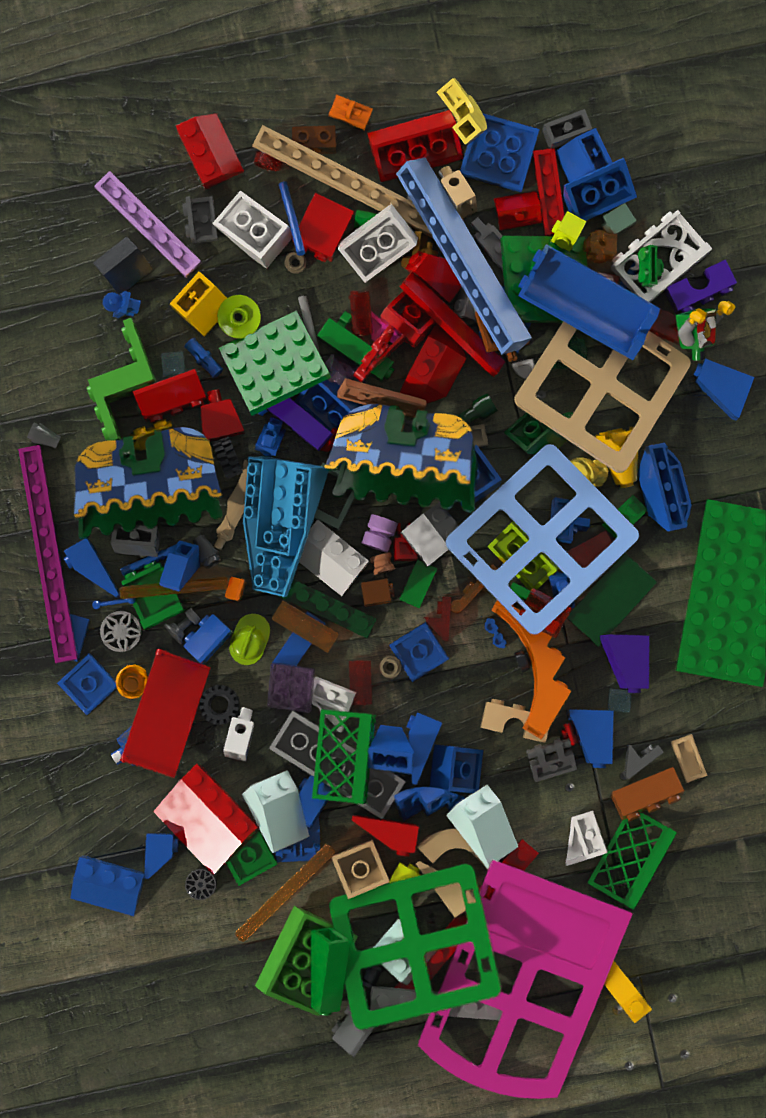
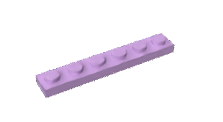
(148, 224)

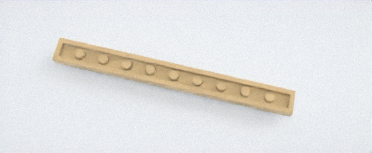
(337, 176)

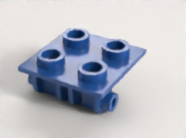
(304, 849)

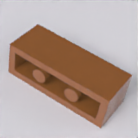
(648, 794)

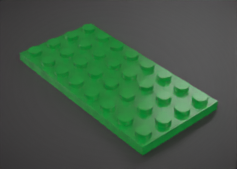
(727, 597)

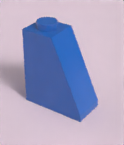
(724, 386)
(593, 734)
(390, 750)

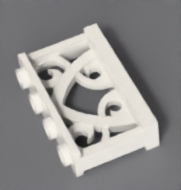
(689, 254)

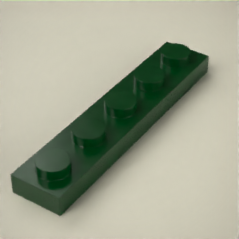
(330, 609)

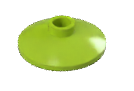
(250, 316)

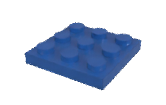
(500, 154)

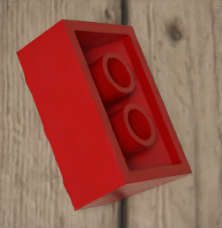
(209, 149)
(170, 396)

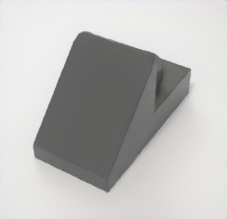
(634, 763)

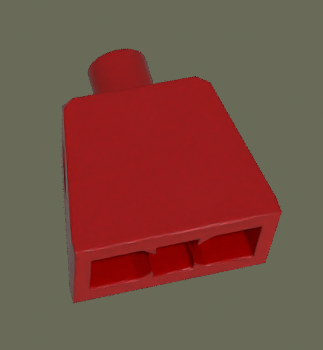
(220, 418)

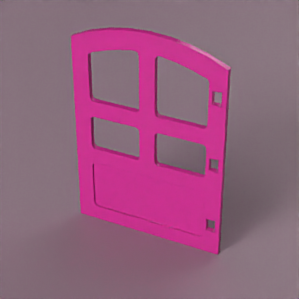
(547, 931)

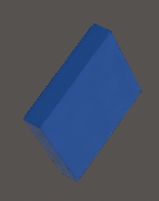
(419, 651)
(88, 684)

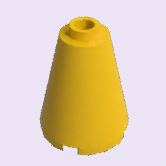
(615, 440)

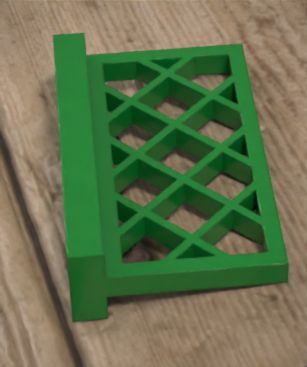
(361, 773)
(649, 868)

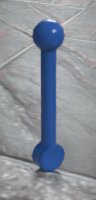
(97, 604)

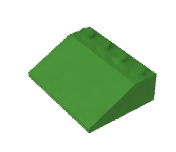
(289, 964)

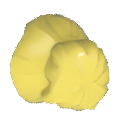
(593, 470)

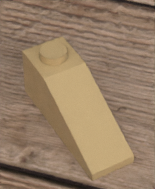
(450, 894)

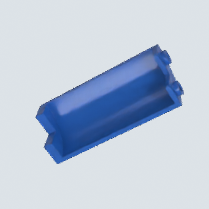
(588, 301)

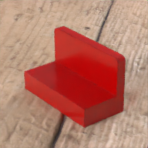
(518, 210)

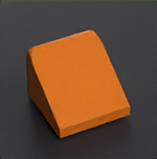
(235, 589)

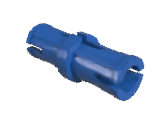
(203, 358)

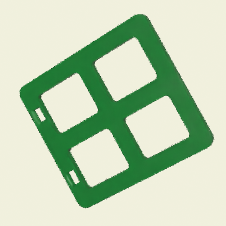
(415, 946)

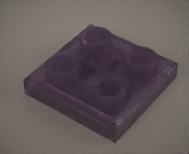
(291, 687)

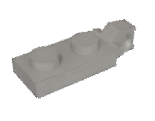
(489, 240)

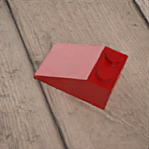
(394, 834)

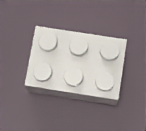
(378, 243)

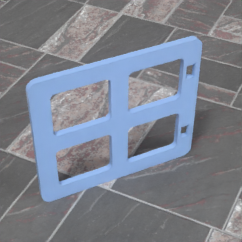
(543, 538)

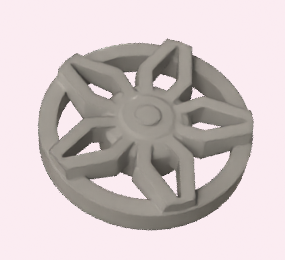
(120, 631)

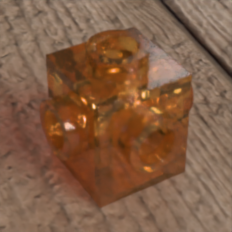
(600, 246)

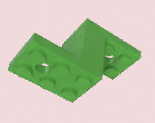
(120, 382)

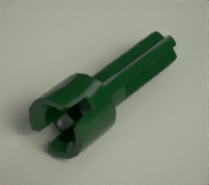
(481, 408)

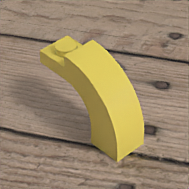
(465, 110)

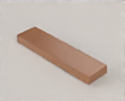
(369, 394)

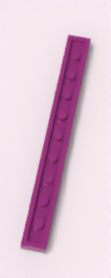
(48, 554)

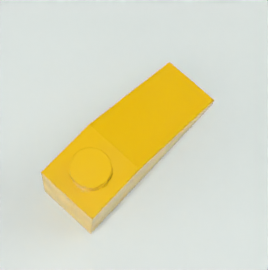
(626, 994)

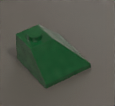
(533, 435)

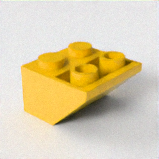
(199, 303)

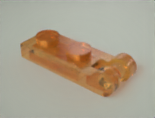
(470, 591)

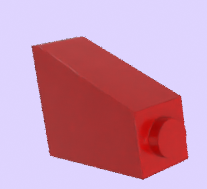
(435, 273)

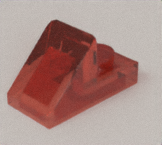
(442, 624)

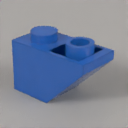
(180, 565)

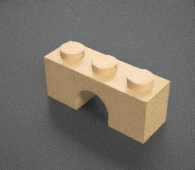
(497, 714)

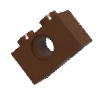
(316, 138)
(377, 592)

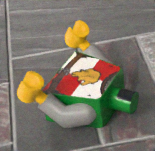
(698, 328)

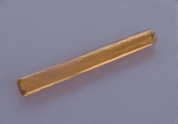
(155, 589)

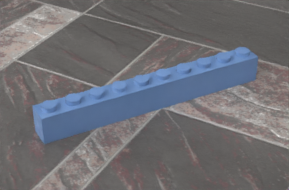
(463, 255)

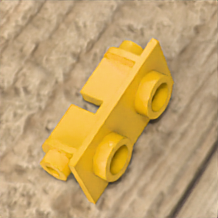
(141, 434)

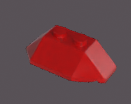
(435, 367)

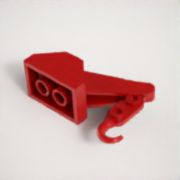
(406, 320)

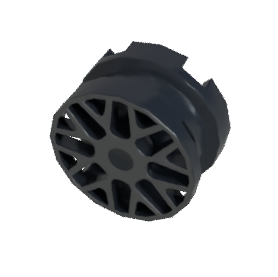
(200, 884)

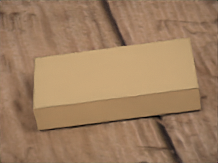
(688, 758)

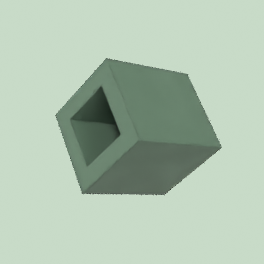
(618, 220)

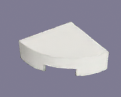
(523, 368)

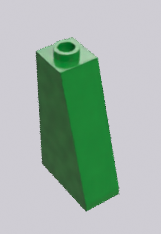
(328, 969)

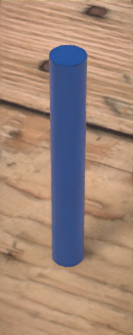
(141, 563)

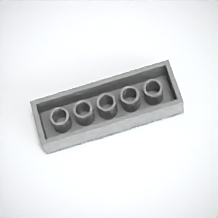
(298, 744)

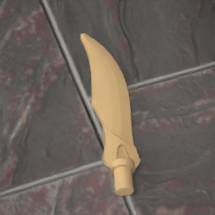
(235, 510)

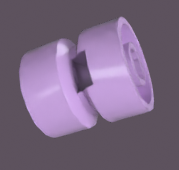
(379, 533)

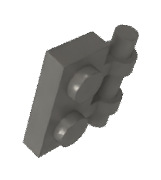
(554, 764)

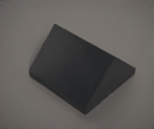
(123, 266)

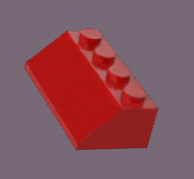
(416, 139)

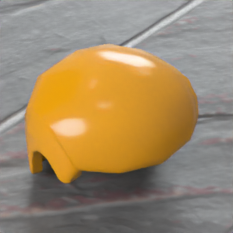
(131, 681)

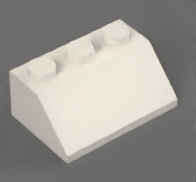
(331, 558)

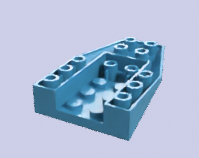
(278, 518)

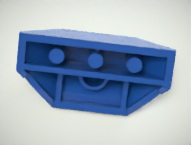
(664, 487)

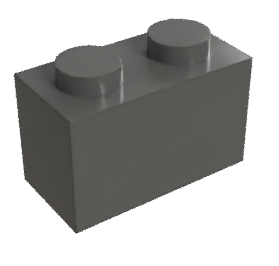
(566, 128)
(138, 542)

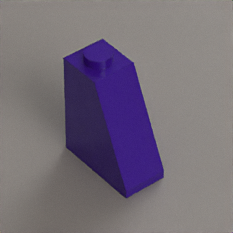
(628, 660)

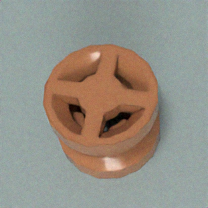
(382, 563)

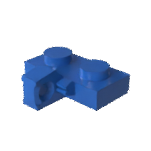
(578, 524)

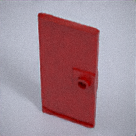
(165, 713)

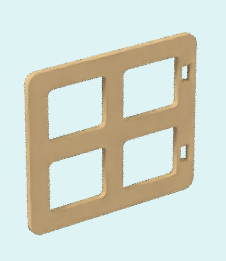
(602, 382)

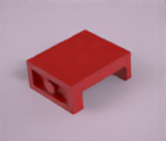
(324, 227)

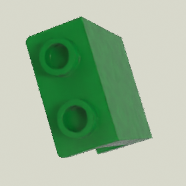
(153, 609)

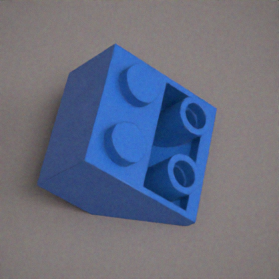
(583, 155)

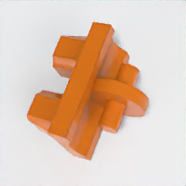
(350, 112)

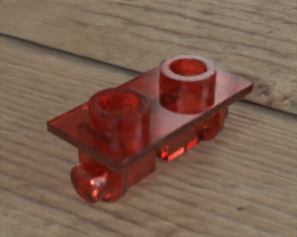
(361, 313)
(361, 681)

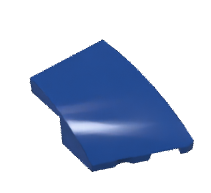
(426, 800)

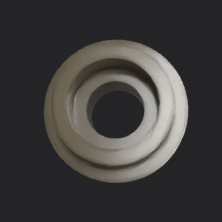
(295, 269)
(384, 667)

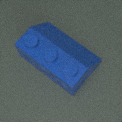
(599, 190)
(324, 405)
(107, 885)

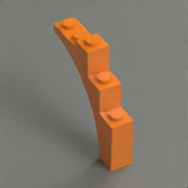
(545, 662)

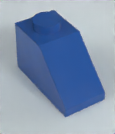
(312, 807)
(159, 850)

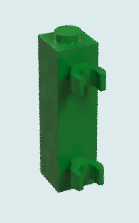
(351, 346)

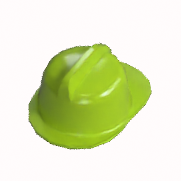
(249, 639)

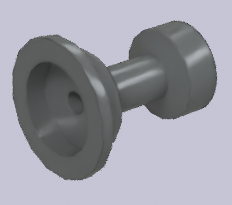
(177, 630)

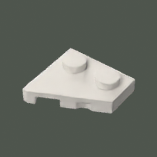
(332, 697)
(584, 839)

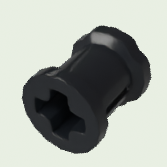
(371, 975)

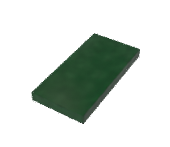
(611, 599)

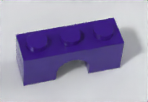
(719, 281)

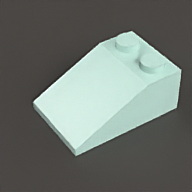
(277, 811)
(484, 825)

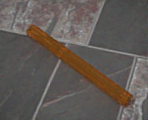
(285, 892)

